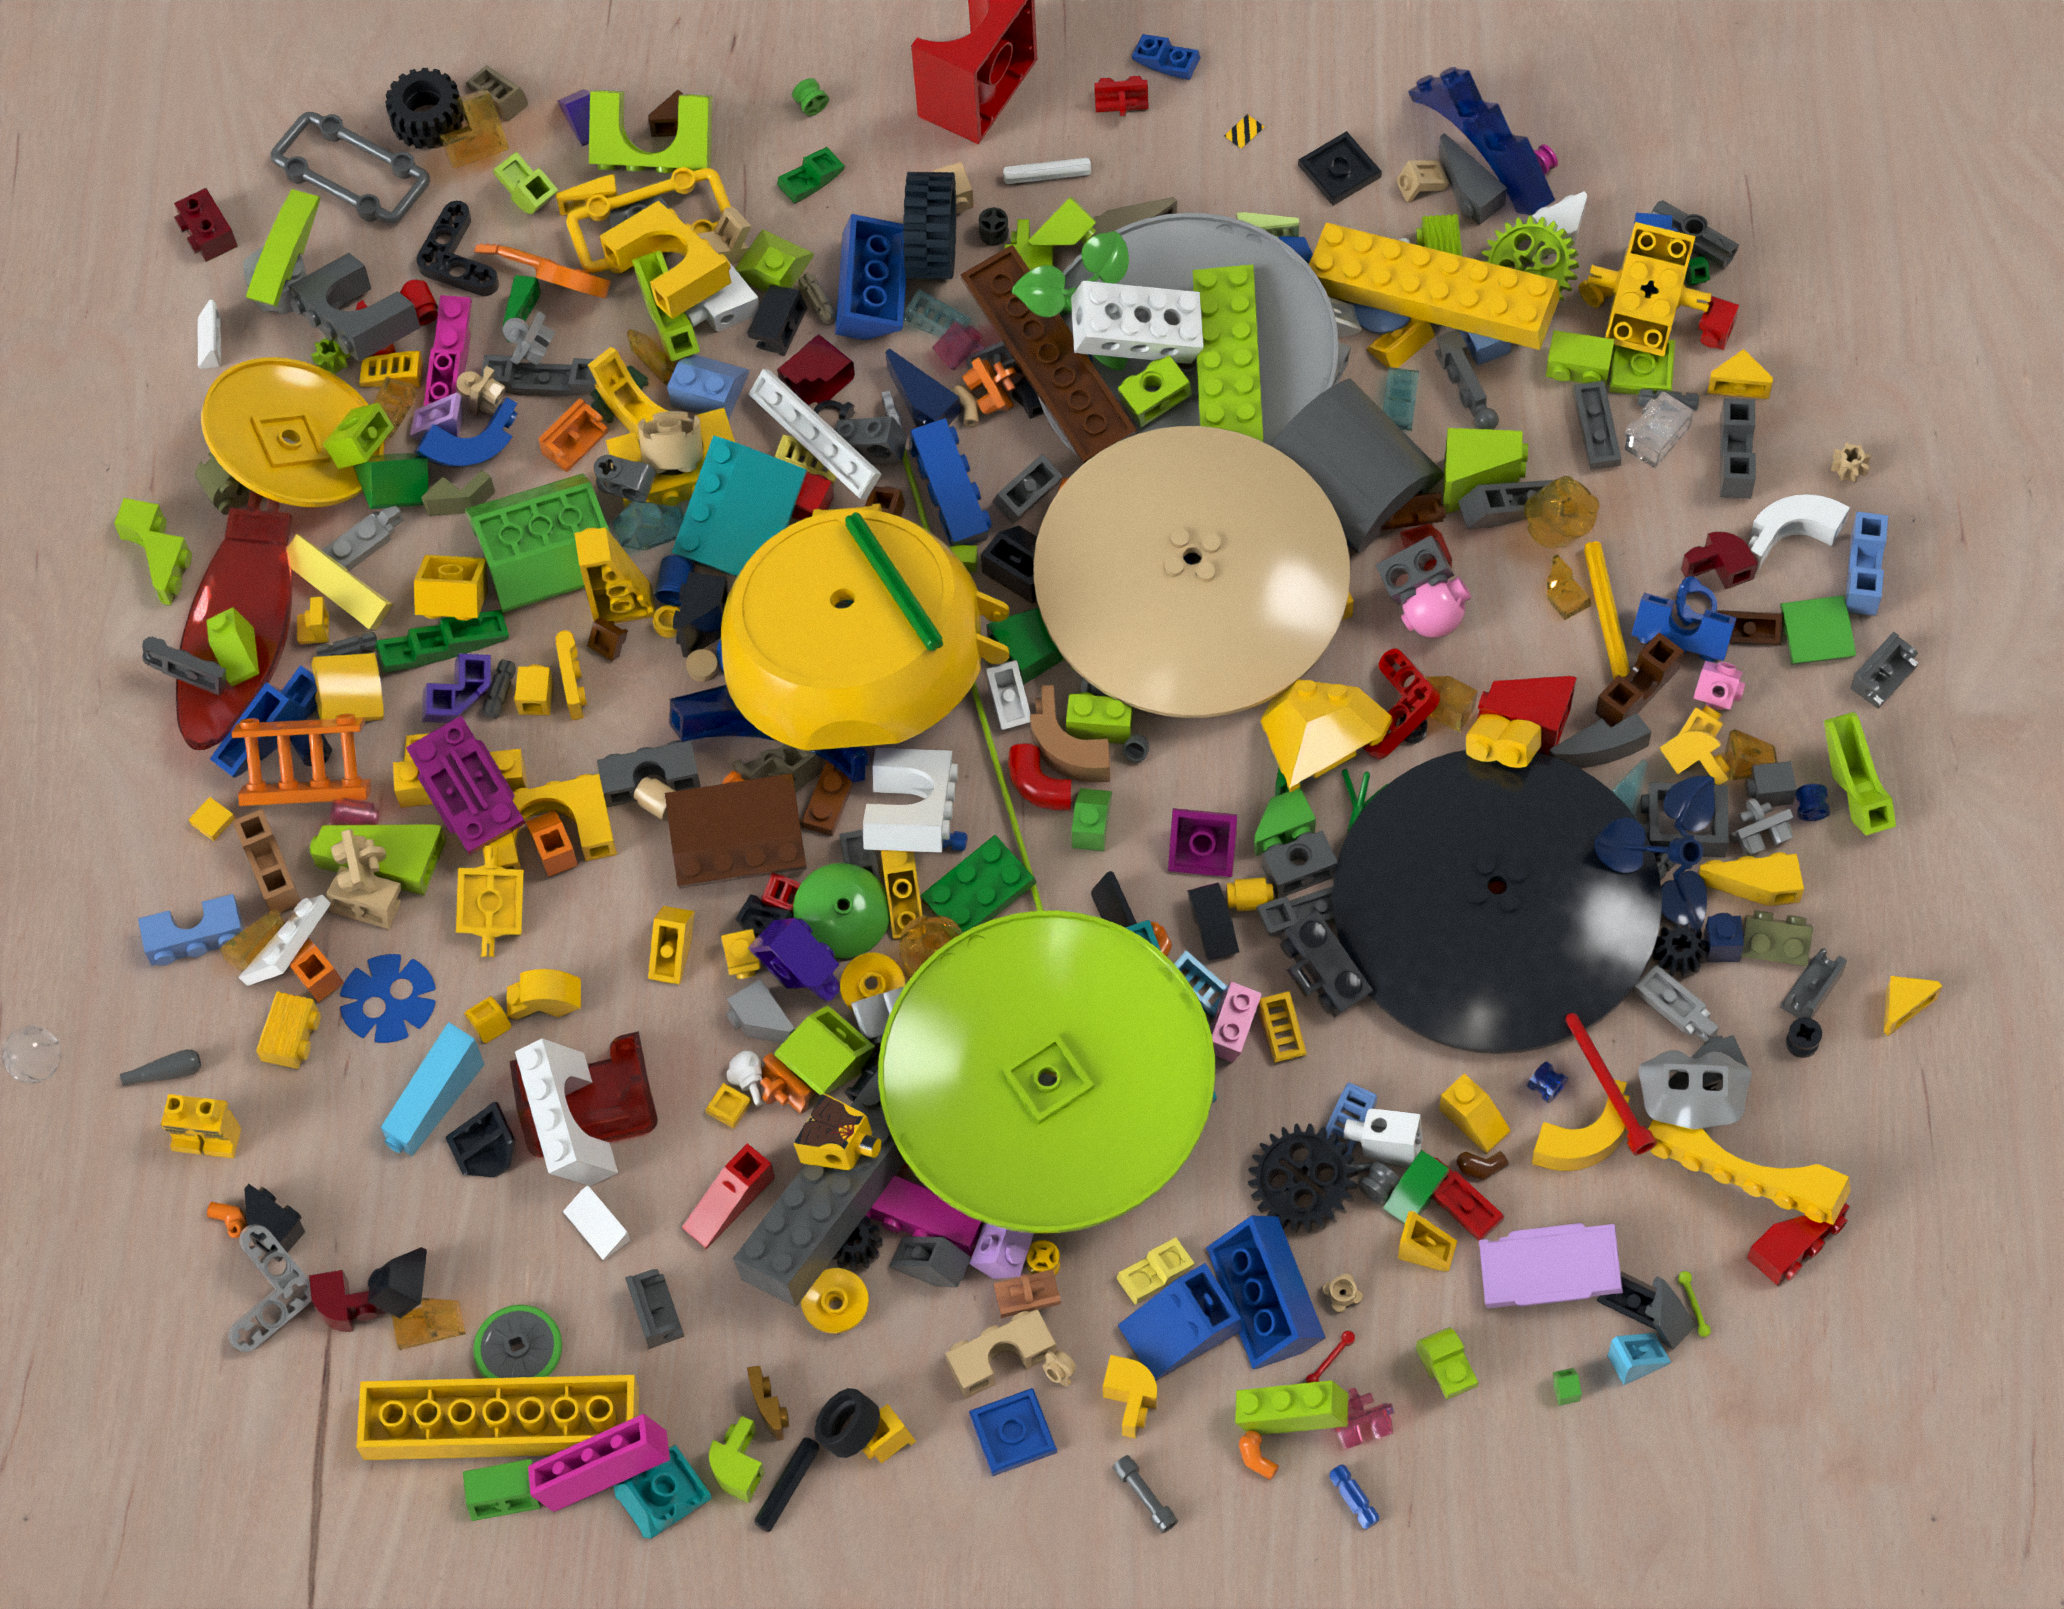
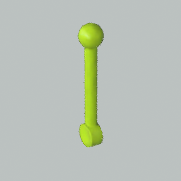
(1685, 1279)

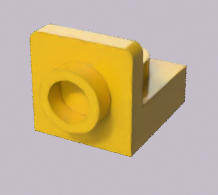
(314, 624)
(1704, 720)
(738, 956)

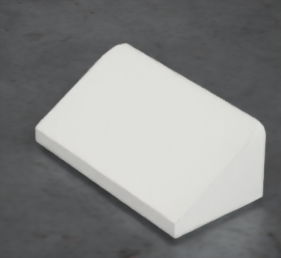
(209, 336)
(596, 1223)

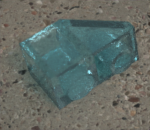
(647, 525)

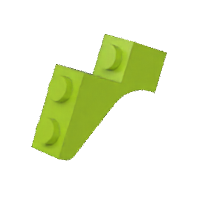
(676, 333)
(166, 553)
(1854, 771)

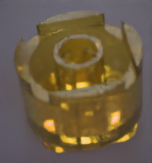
(1561, 512)
(924, 936)

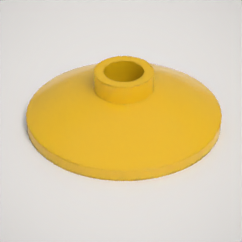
(868, 965)
(831, 1286)

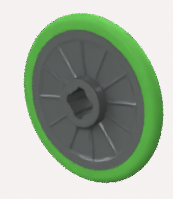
(510, 1327)

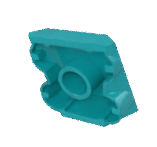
(662, 1494)

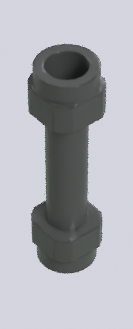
(1162, 1517)

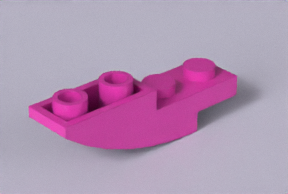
(450, 347)

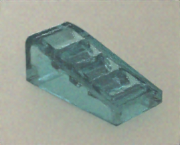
(932, 304)

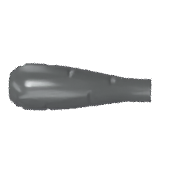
(168, 1067)

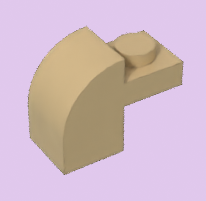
(729, 235)

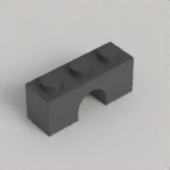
(1736, 446)
(623, 772)

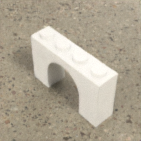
(916, 825)
(548, 1076)

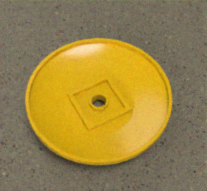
(277, 398)

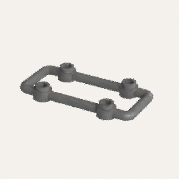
(334, 130)

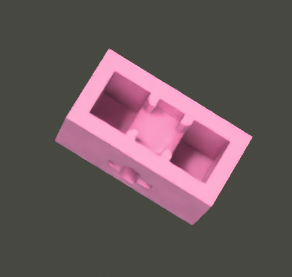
(1233, 1020)

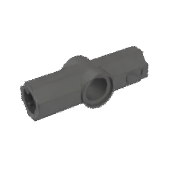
(1707, 241)

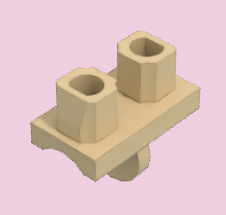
(483, 392)
(362, 861)

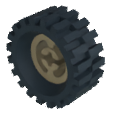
(929, 225)

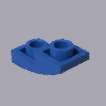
(1160, 56)

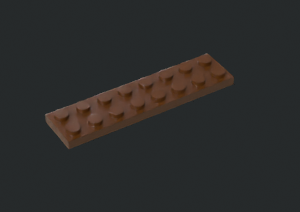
(1046, 356)

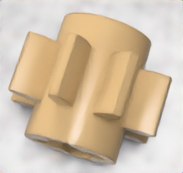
(1850, 462)

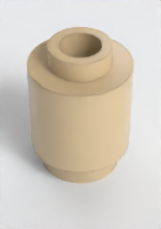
(651, 797)

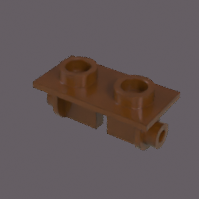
(1418, 511)

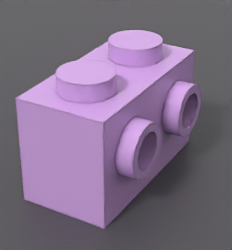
(1001, 1252)

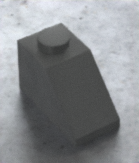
(931, 1260)

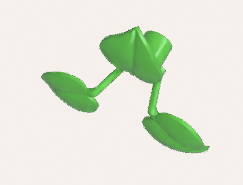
(1043, 286)

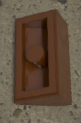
(1756, 627)

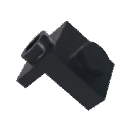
(759, 916)

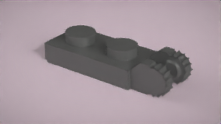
(183, 665)

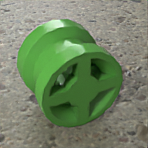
(810, 96)

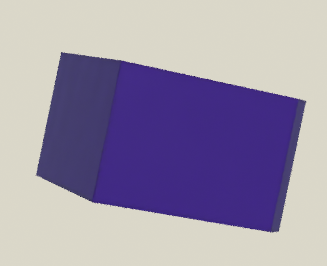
(577, 112)

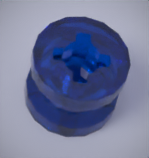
(1812, 802)
(1547, 1082)

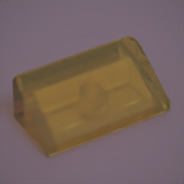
(651, 355)

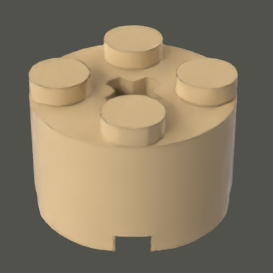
(671, 441)

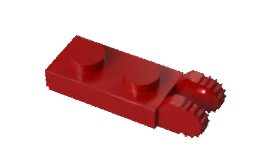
(1467, 1205)

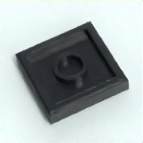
(1339, 168)

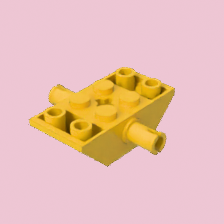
(1644, 320)

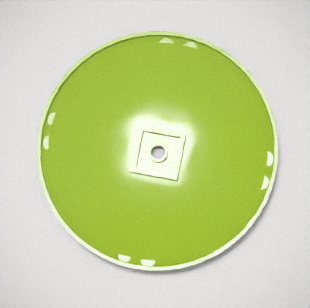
(1034, 1000)

